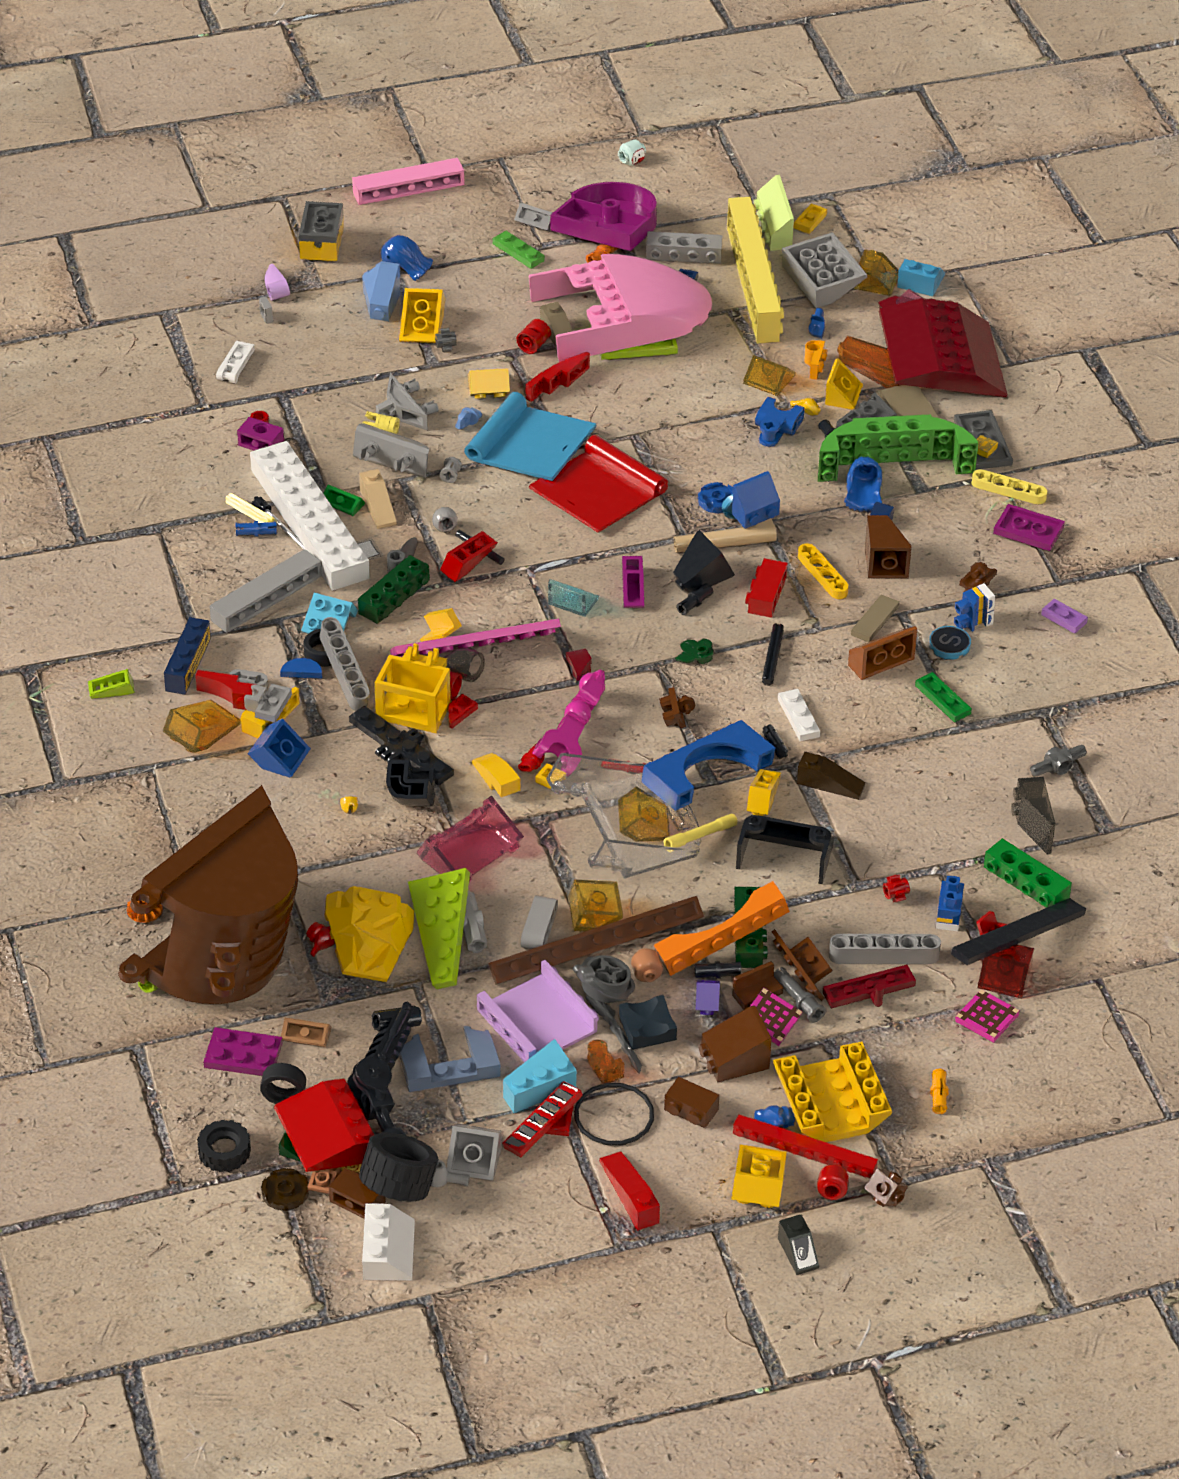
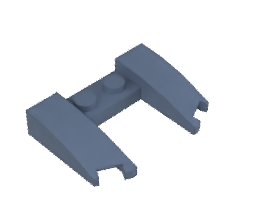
(481, 1066)

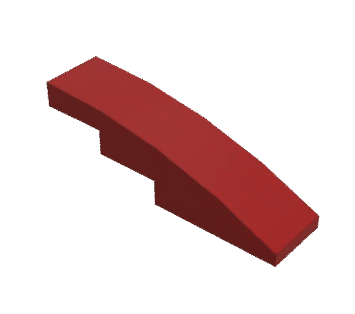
(562, 374)

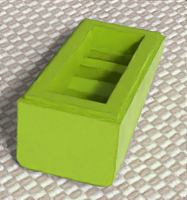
(118, 684)

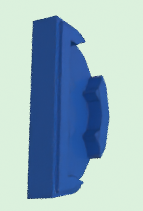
(301, 669)

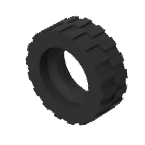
(224, 1130)

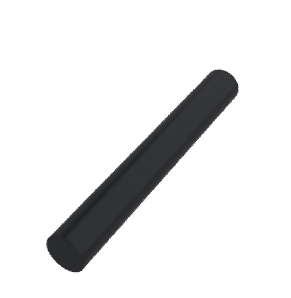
(492, 555)

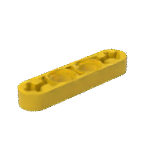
(837, 586)

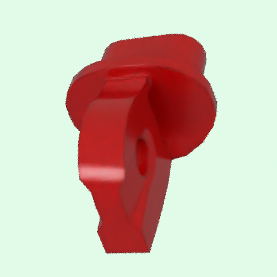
(530, 761)

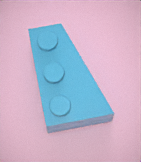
(538, 1077)

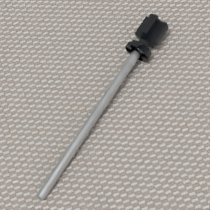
(260, 503)

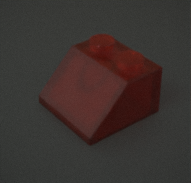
(1007, 971)

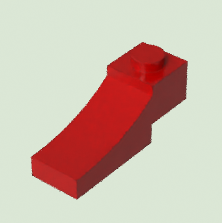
(224, 686)

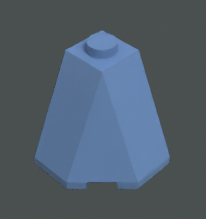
(382, 289)

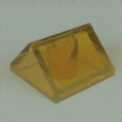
(767, 376)

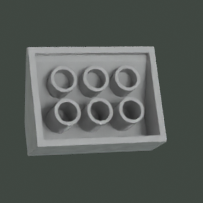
(822, 269)

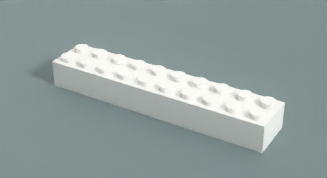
(309, 515)

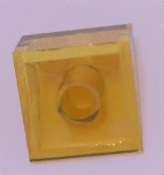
(880, 273)
(643, 817)
(594, 904)

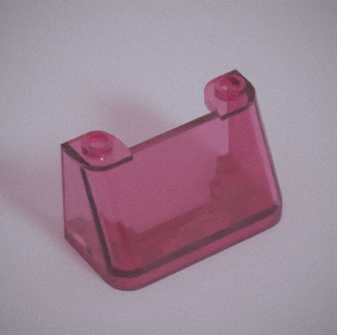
(472, 841)

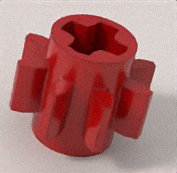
(896, 888)

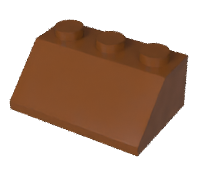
(883, 653)

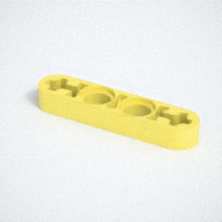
(1036, 495)

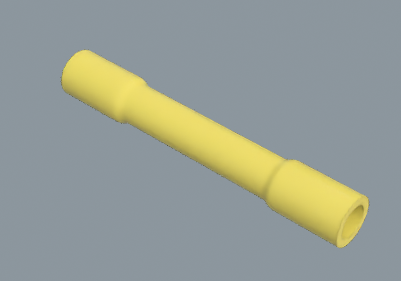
(718, 825)

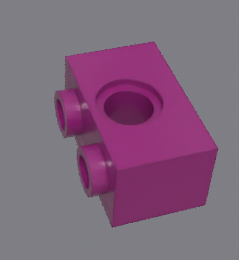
(258, 434)

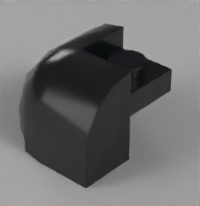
(410, 784)

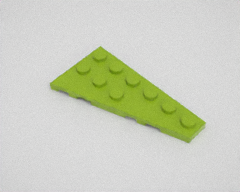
(440, 916)

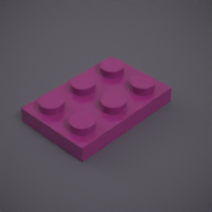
(1029, 527)
(242, 1051)

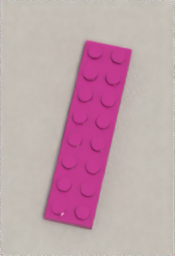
(483, 638)

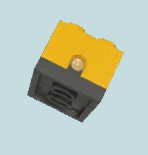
(321, 231)

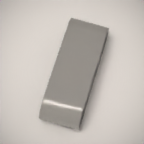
(539, 922)

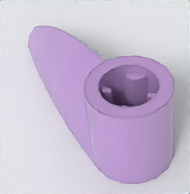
(275, 283)

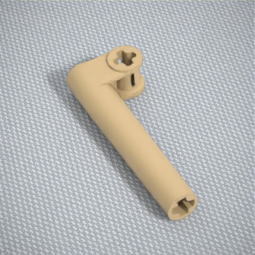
(759, 533)

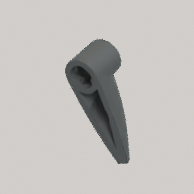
(397, 556)

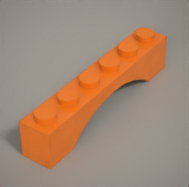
(686, 949)

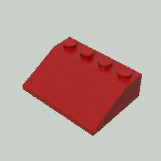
(325, 1126)

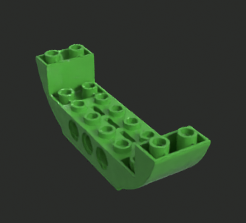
(897, 441)

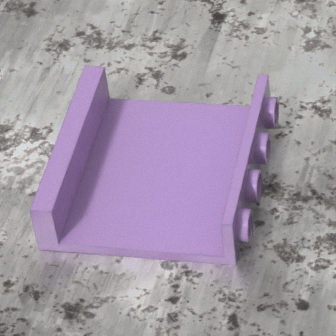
(539, 1013)

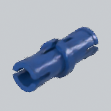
(256, 528)

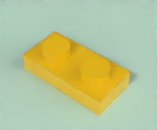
(810, 218)

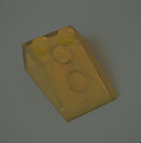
(199, 725)

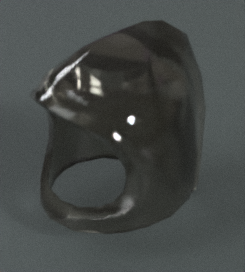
(460, 661)

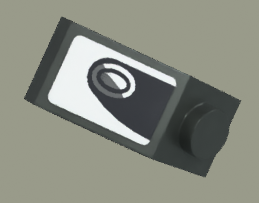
(798, 1244)

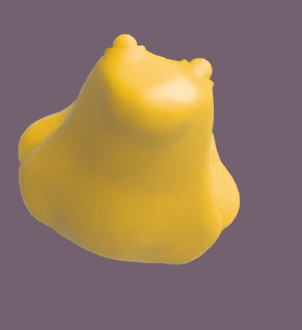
(811, 407)

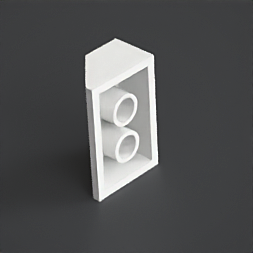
(387, 1243)

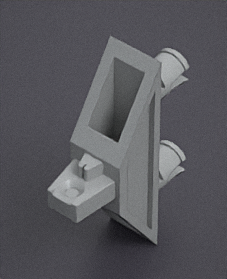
(403, 406)

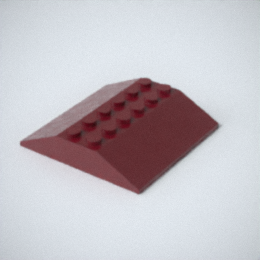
(941, 347)

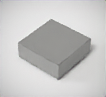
(266, 310)

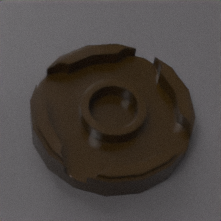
(285, 1189)

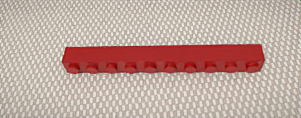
(804, 1146)

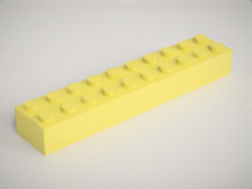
(754, 270)

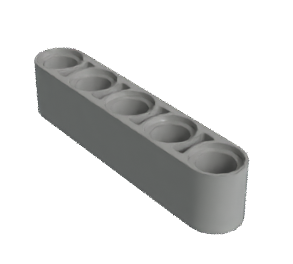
(344, 663)
(884, 948)

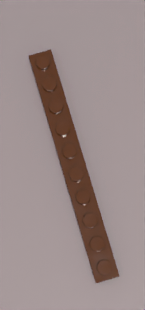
(596, 939)

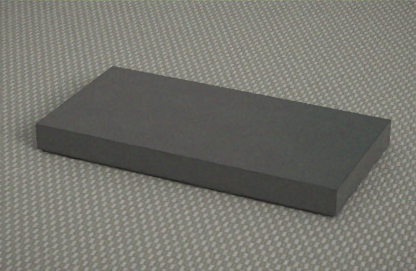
(985, 424)

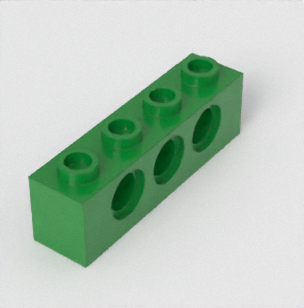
(1026, 874)

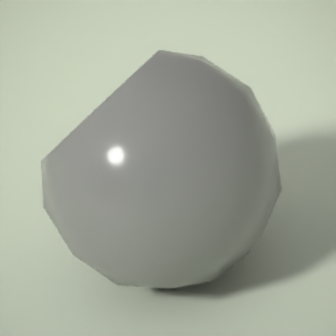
(444, 519)

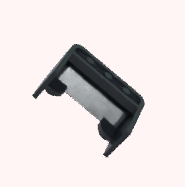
(788, 834)

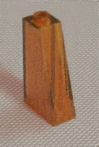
(867, 360)

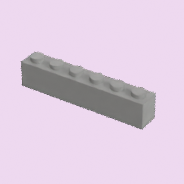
(265, 590)

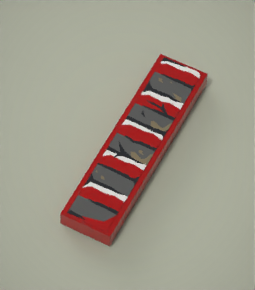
(542, 1119)

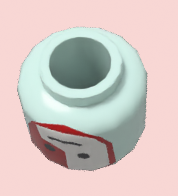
(632, 152)

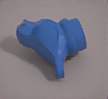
(776, 1116)

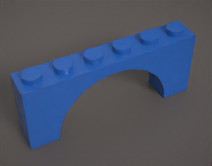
(735, 742)

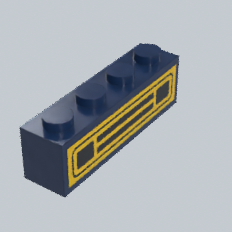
(187, 656)

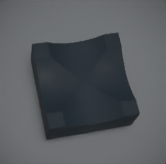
(647, 1022)

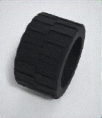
(398, 1167)

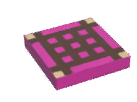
(776, 1014)
(987, 1015)

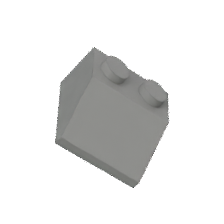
(474, 1151)

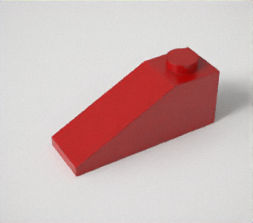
(467, 555)

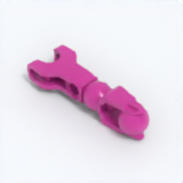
(576, 715)

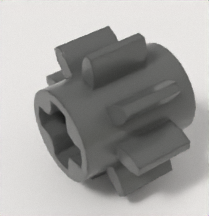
(445, 339)

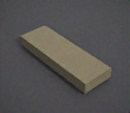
(875, 618)

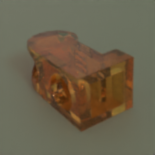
(603, 1063)

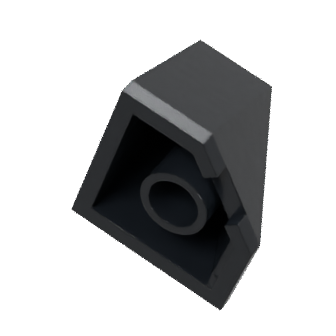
(701, 565)

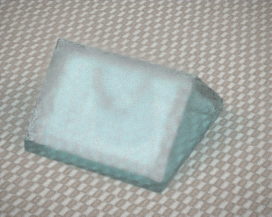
(570, 598)

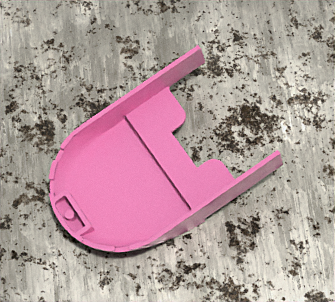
(638, 299)

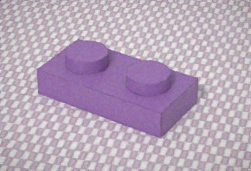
(1064, 616)

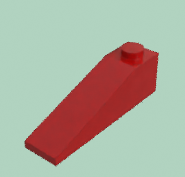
(632, 1190)

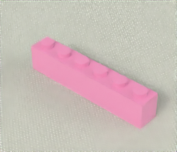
(408, 181)

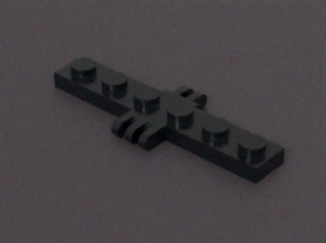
(398, 744)

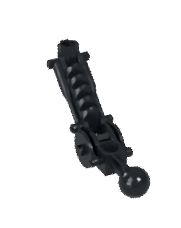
(373, 1073)

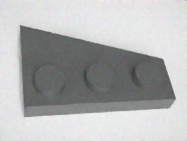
(872, 408)

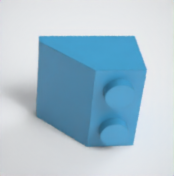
(919, 277)

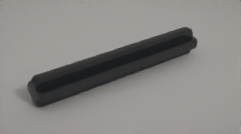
(772, 654)

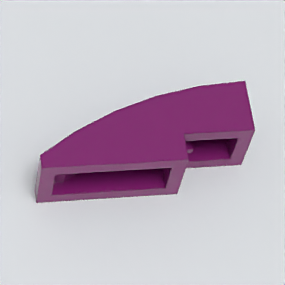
(633, 581)

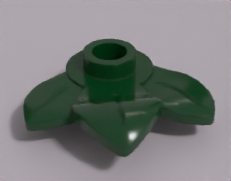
(696, 651)

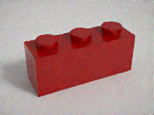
(766, 587)

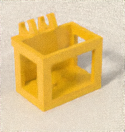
(415, 690)

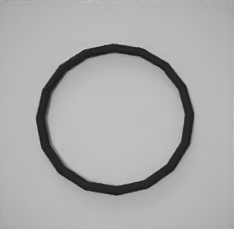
(605, 1142)

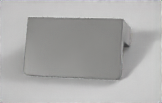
(533, 216)

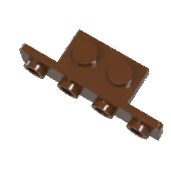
(808, 960)

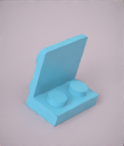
(325, 606)

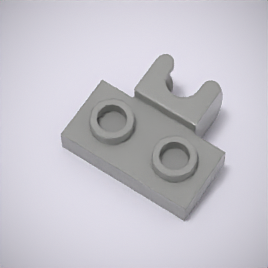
(267, 703)

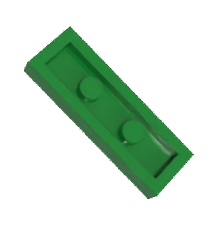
(943, 697)

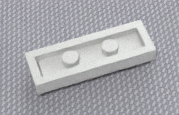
(798, 715)

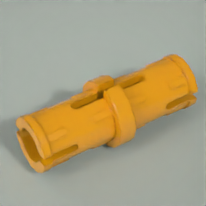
(939, 1091)

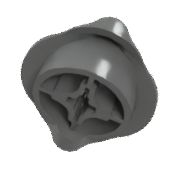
(606, 979)

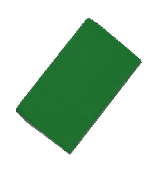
(343, 500)

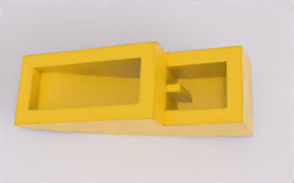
(497, 774)

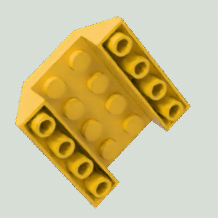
(835, 1095)

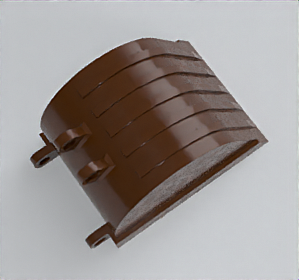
(229, 906)

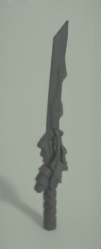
(608, 1015)

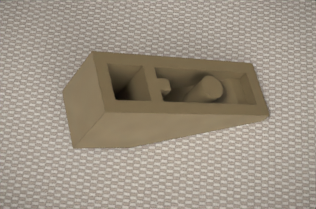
(556, 319)

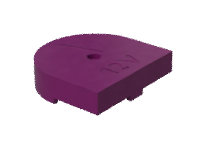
(608, 214)

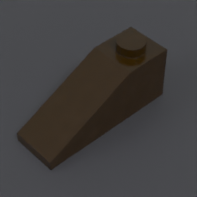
(825, 775)

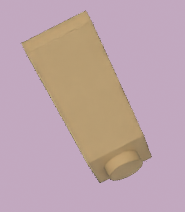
(377, 498)

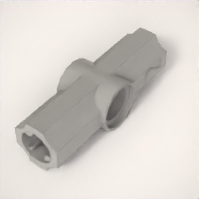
(474, 926)

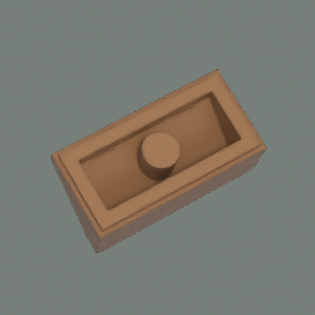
(305, 1032)

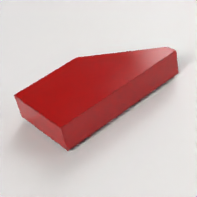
(460, 709)

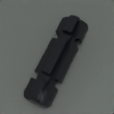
(774, 739)

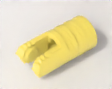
(383, 421)

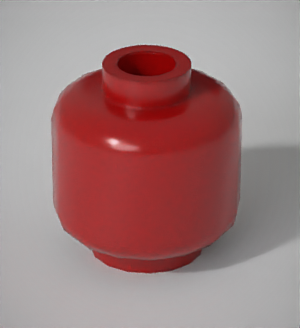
(833, 1182)

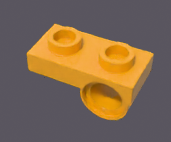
(815, 356)

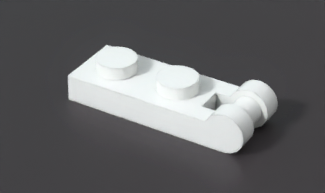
(235, 361)

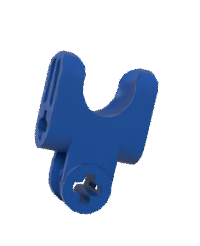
(776, 422)

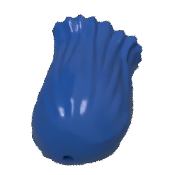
(407, 254)
(863, 484)

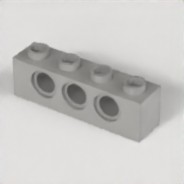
(684, 247)

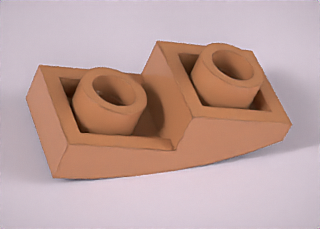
(321, 1179)

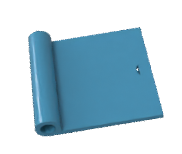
(528, 439)

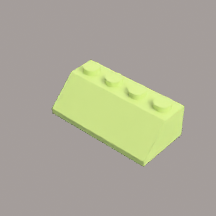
(775, 214)

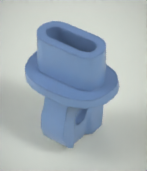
(467, 417)

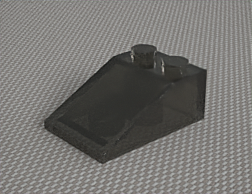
(1034, 811)

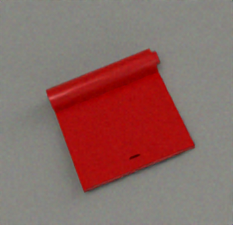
(601, 485)

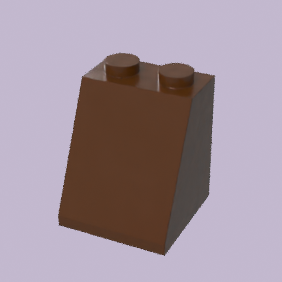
(886, 549)
(737, 1046)

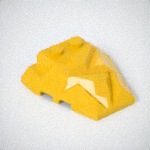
(368, 930)

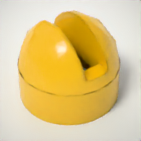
(349, 803)

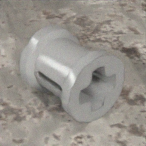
(455, 468)

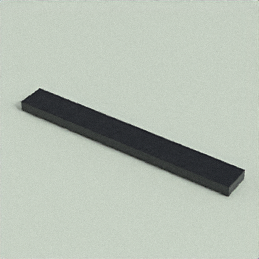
(1018, 931)

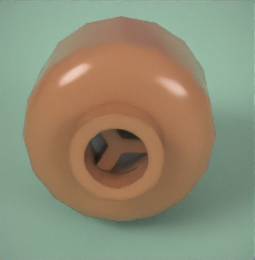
(646, 965)

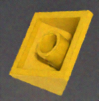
(842, 387)

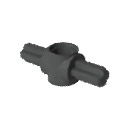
(1058, 760)

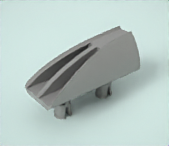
(390, 450)

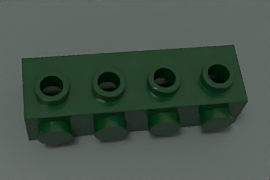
(393, 589)
(750, 948)

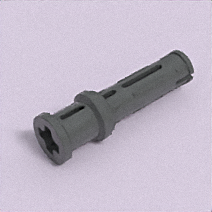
(804, 1000)

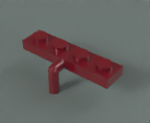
(869, 986)

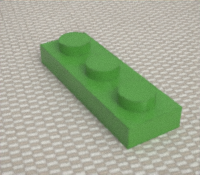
(518, 249)

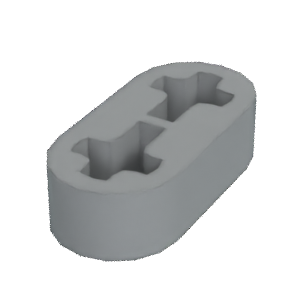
(251, 677)

